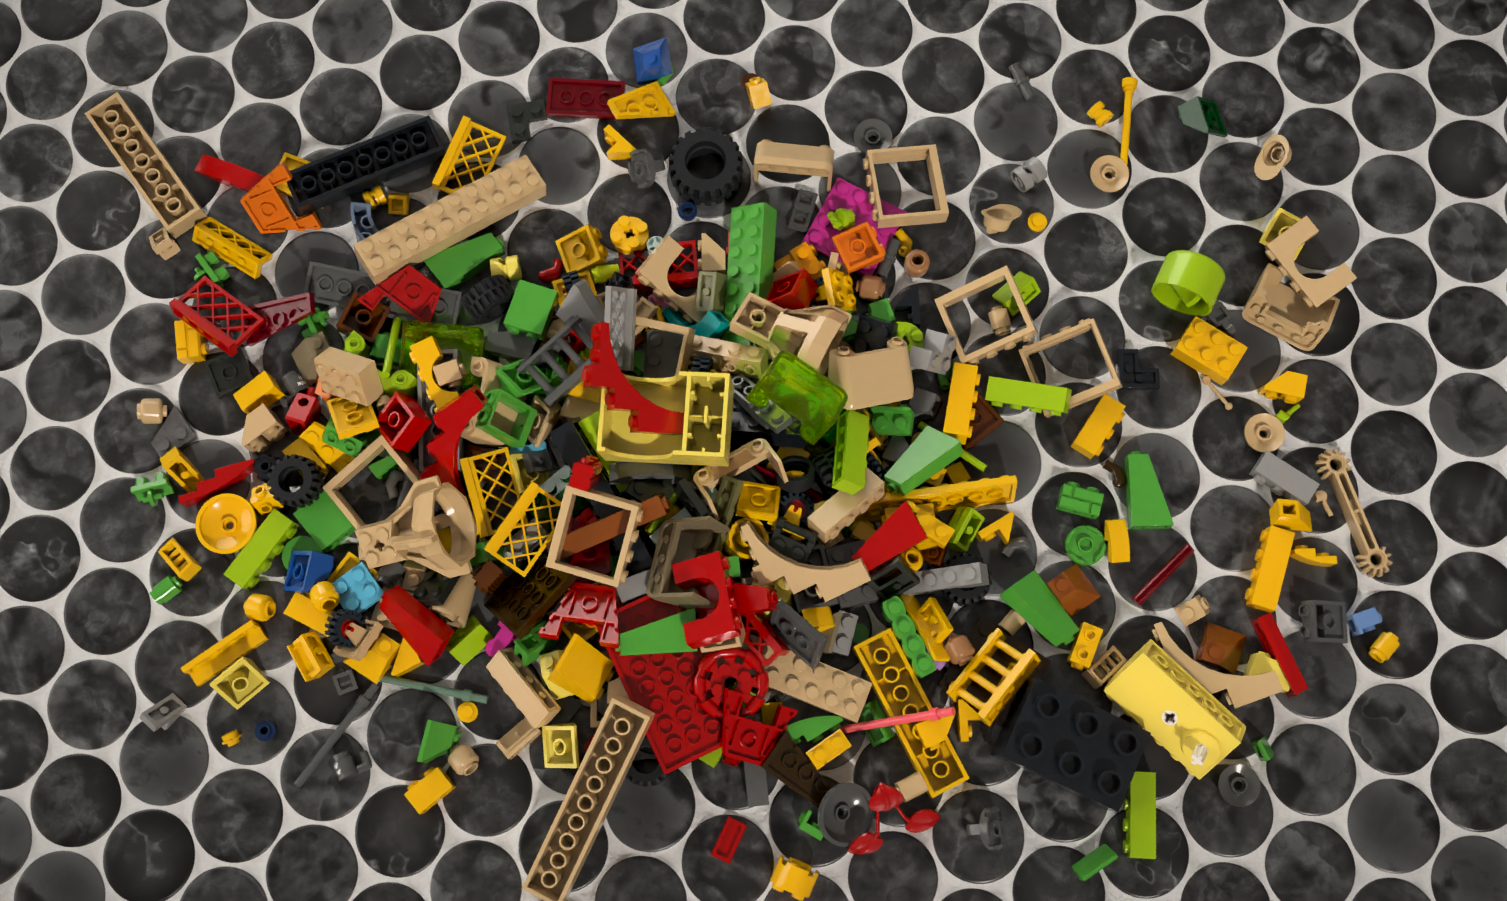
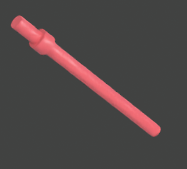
(933, 714)

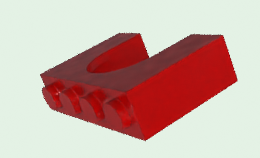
(723, 621)

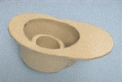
(1273, 156)
(1000, 217)

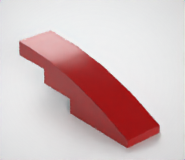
(227, 173)
(225, 479)

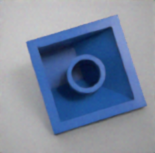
(652, 61)
(306, 570)

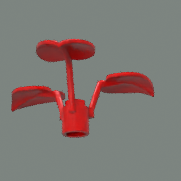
(884, 799)

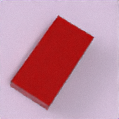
(728, 839)

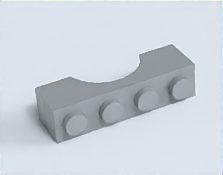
(950, 577)

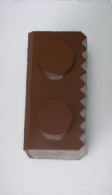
(489, 578)

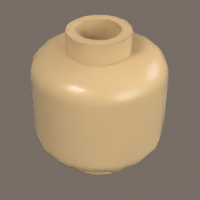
(151, 411)
(463, 759)

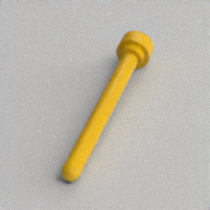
(1129, 85)

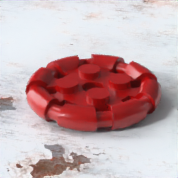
(726, 670)

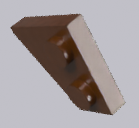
(481, 464)

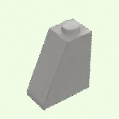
(583, 303)

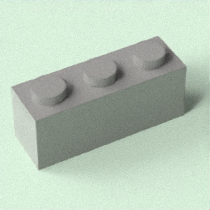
(1283, 478)

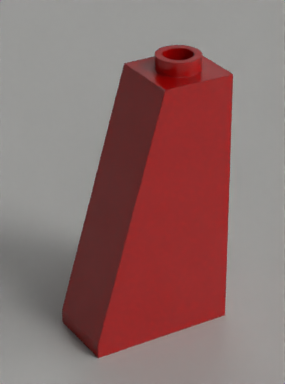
(893, 538)
(750, 599)
(416, 623)

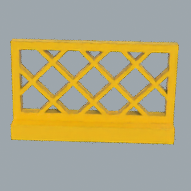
(455, 149)
(476, 492)
(512, 519)

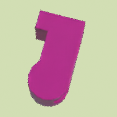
(502, 640)

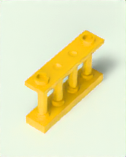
(1000, 694)

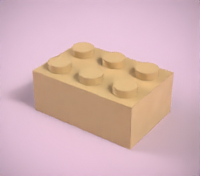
(349, 376)

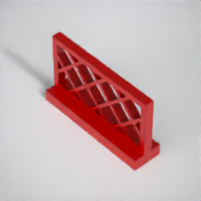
(676, 280)
(203, 324)

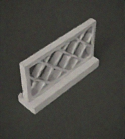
(621, 316)

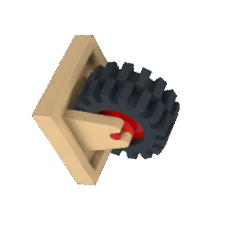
(351, 633)

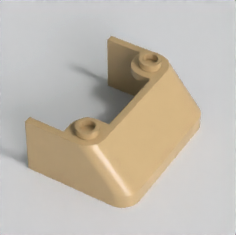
(794, 160)
(739, 461)

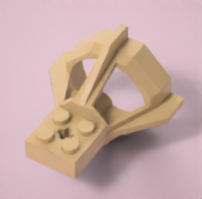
(787, 329)
(414, 531)

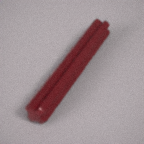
(1161, 576)

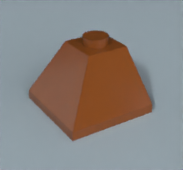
(1073, 590)
(1220, 648)

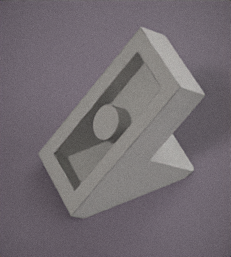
(163, 713)

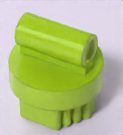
(842, 219)

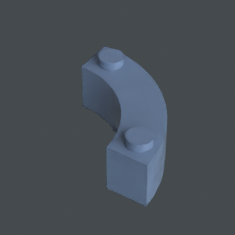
(362, 220)

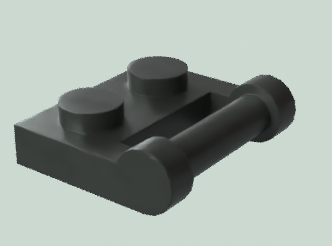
(790, 547)
(895, 583)

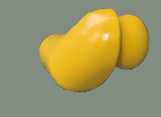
(906, 243)

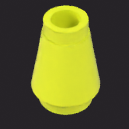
(601, 273)

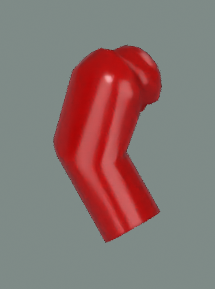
(551, 273)

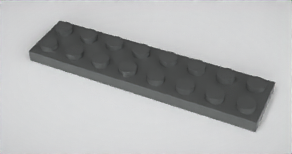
(336, 286)

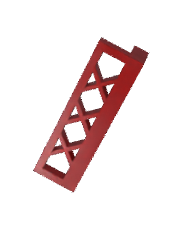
(766, 633)
(1275, 645)

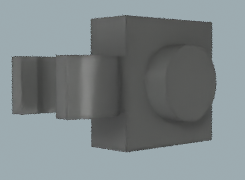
(1220, 318)

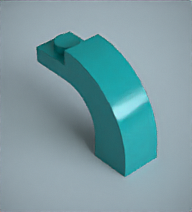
(712, 324)

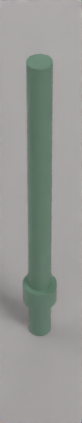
(465, 695)

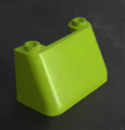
(400, 381)

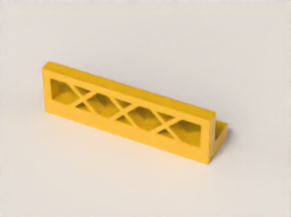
(228, 247)
(225, 652)

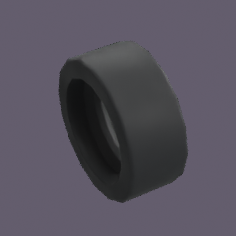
(801, 484)

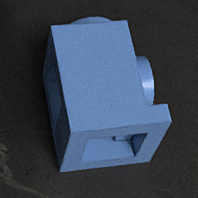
(1363, 621)

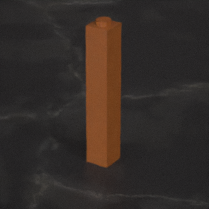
(611, 526)

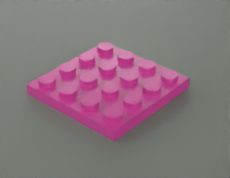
(848, 197)

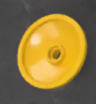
(214, 521)

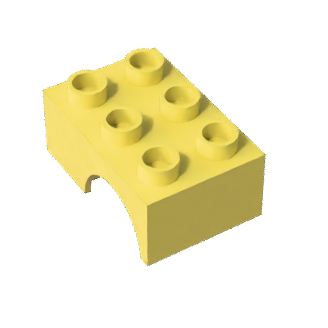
(707, 425)

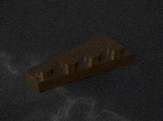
(795, 770)

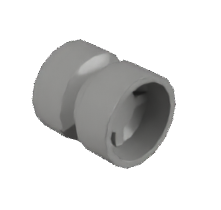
(1028, 174)

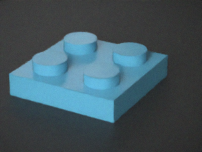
(358, 589)

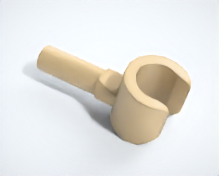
(1321, 496)

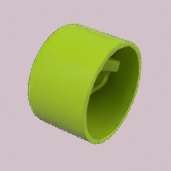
(1188, 283)

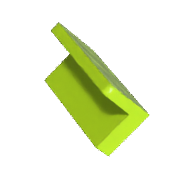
(1028, 290)
(468, 641)

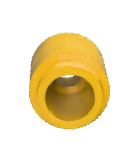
(1384, 646)

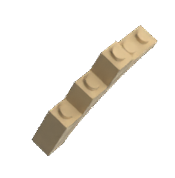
(772, 565)
(1240, 689)

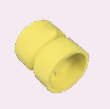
(509, 268)

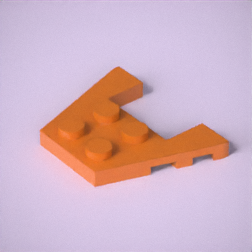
(269, 208)

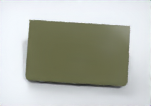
(711, 291)

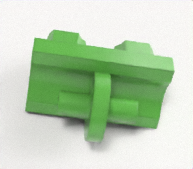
(208, 261)
(315, 322)
(152, 491)

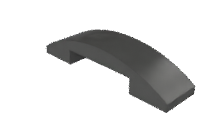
(624, 471)

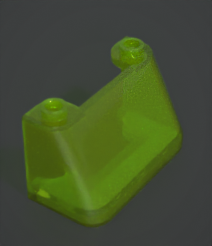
(448, 336)
(801, 393)

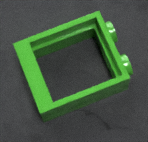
(522, 424)

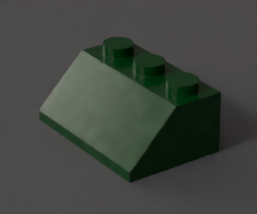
(556, 486)

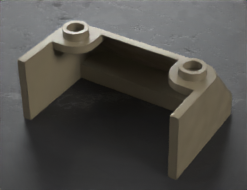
(676, 543)

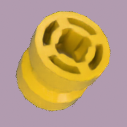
(1101, 115)
(379, 196)

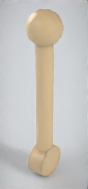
(1206, 381)

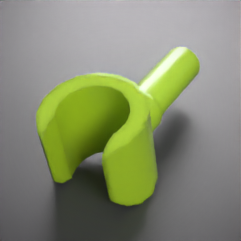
(1284, 416)

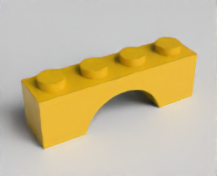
(426, 355)

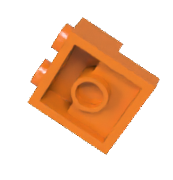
(859, 247)

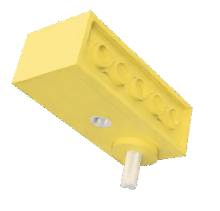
(1175, 709)

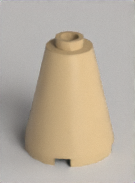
(459, 602)

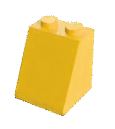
(582, 670)

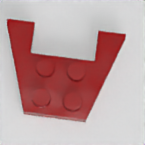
(409, 290)
(587, 605)
(748, 738)

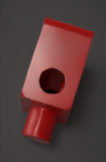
(303, 411)

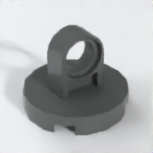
(643, 168)
(991, 828)

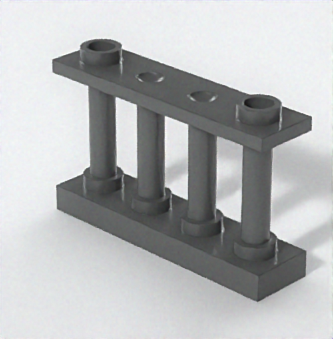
(568, 381)

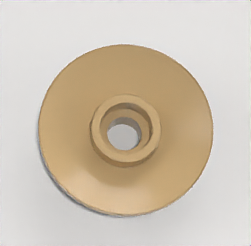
(1115, 168)
(1273, 431)

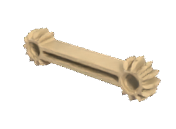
(1353, 513)

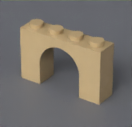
(654, 273)
(1314, 290)

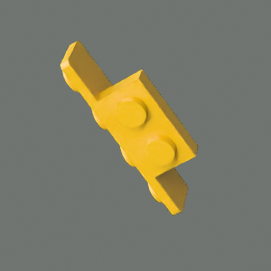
(930, 623)

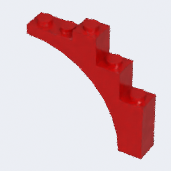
(621, 395)
(444, 447)

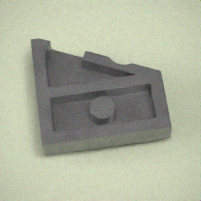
(173, 433)

